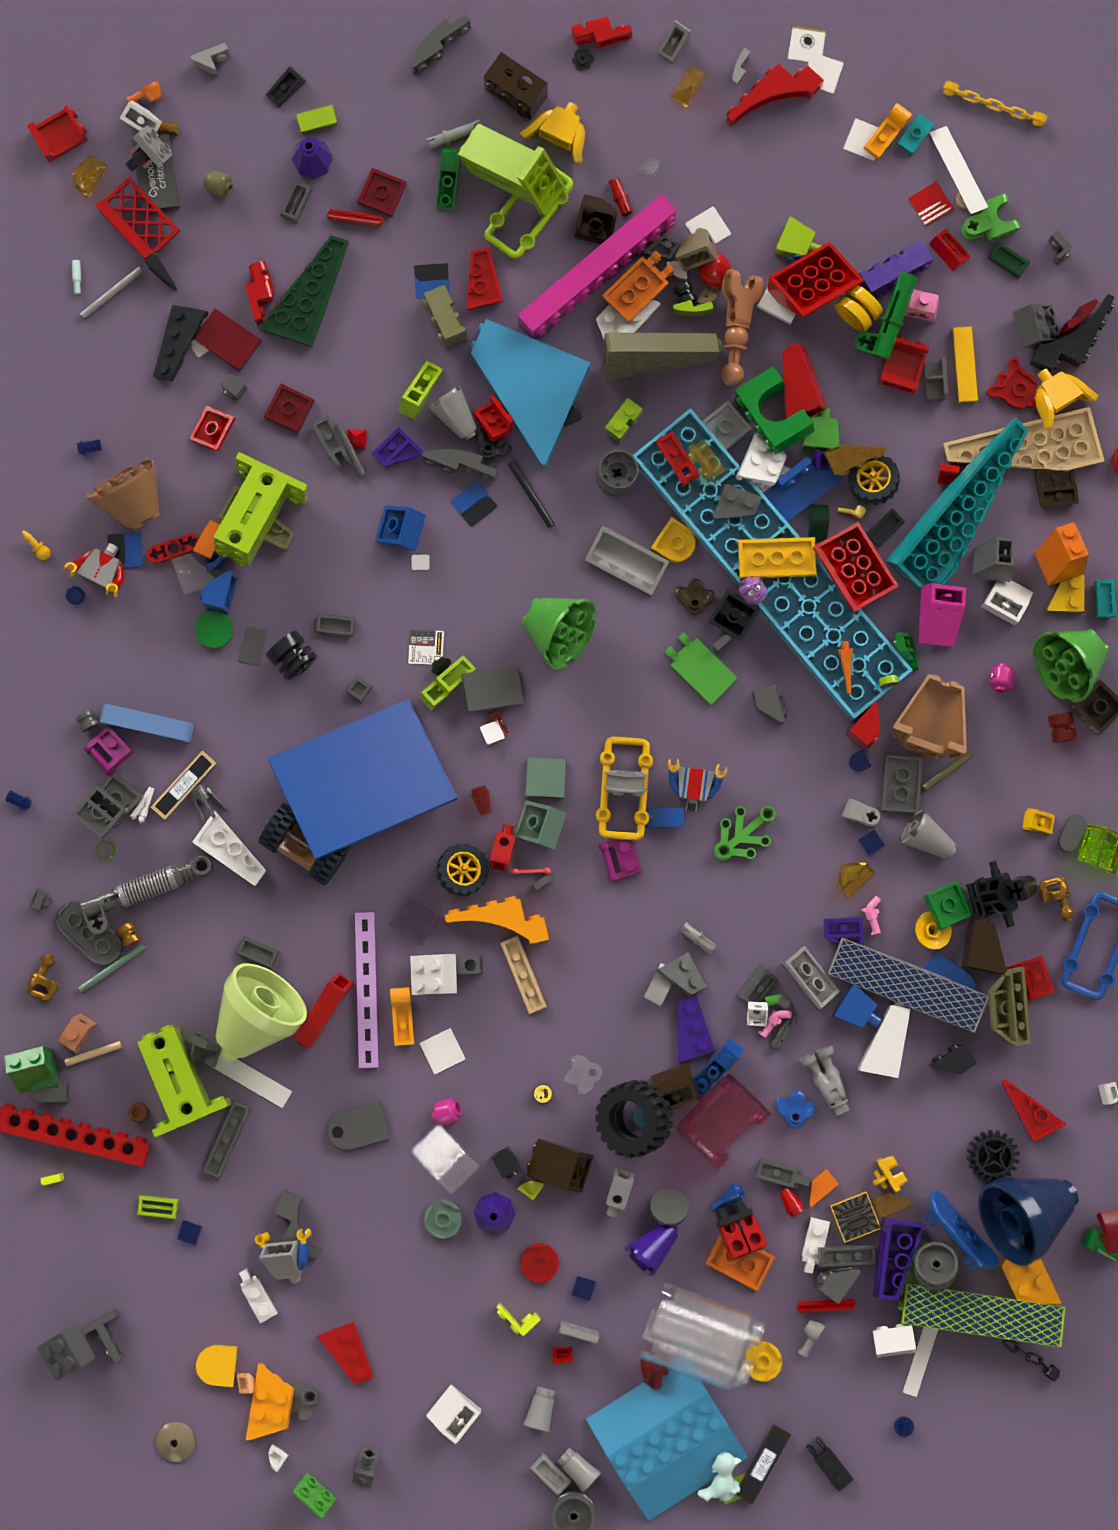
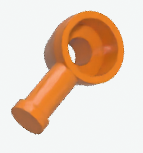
(151, 92)

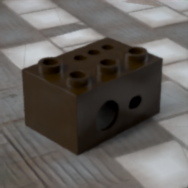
(506, 83)

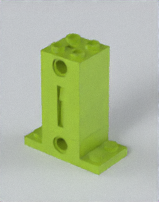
(512, 167)
(255, 509)
(176, 1080)

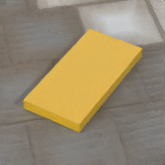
(777, 558)

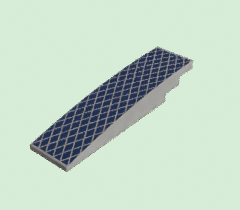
(908, 984)

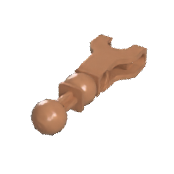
(738, 319)

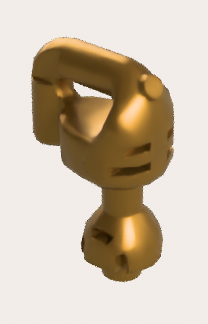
(1060, 894)
(38, 978)

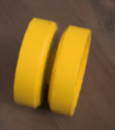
(858, 309)

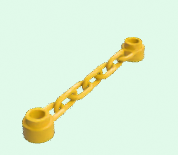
(951, 88)

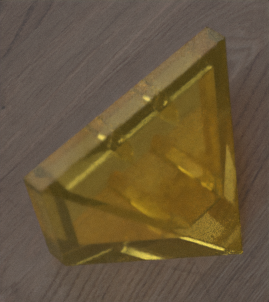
(689, 86)
(87, 175)
(853, 877)

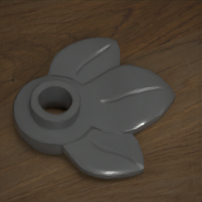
(301, 1402)

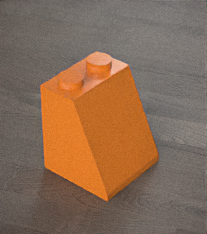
(1062, 555)

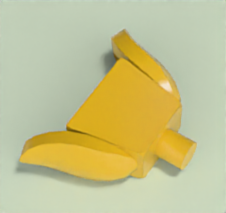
(560, 128)
(1058, 393)

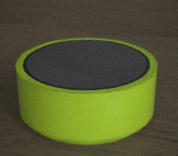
(888, 681)

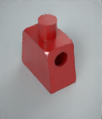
(500, 854)

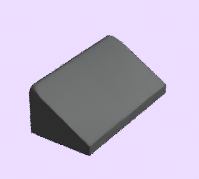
(757, 985)

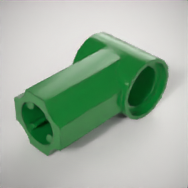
(1093, 1241)

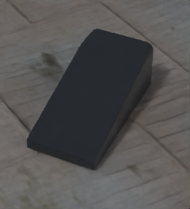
(285, 87)
(155, 265)

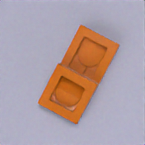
(205, 544)

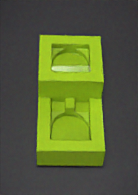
(686, 309)

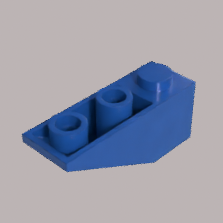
(718, 1066)

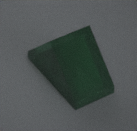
(818, 522)

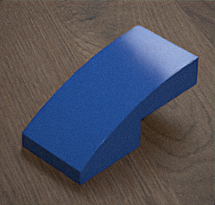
(665, 817)

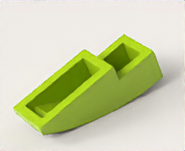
(446, 683)

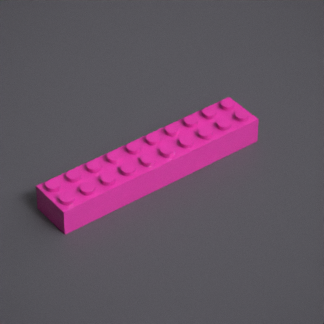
(597, 268)

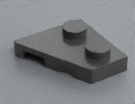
(736, 503)
(683, 974)

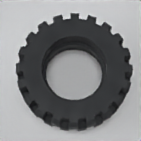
(612, 1124)

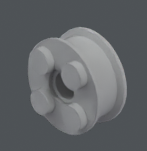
(625, 781)

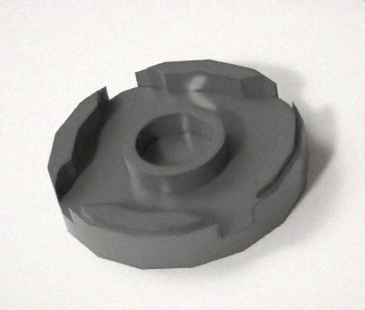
(669, 1207)

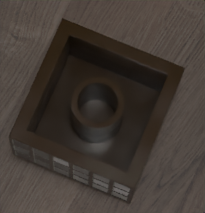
(1098, 708)

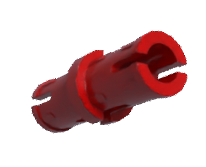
(620, 196)

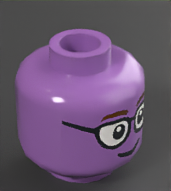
(753, 590)

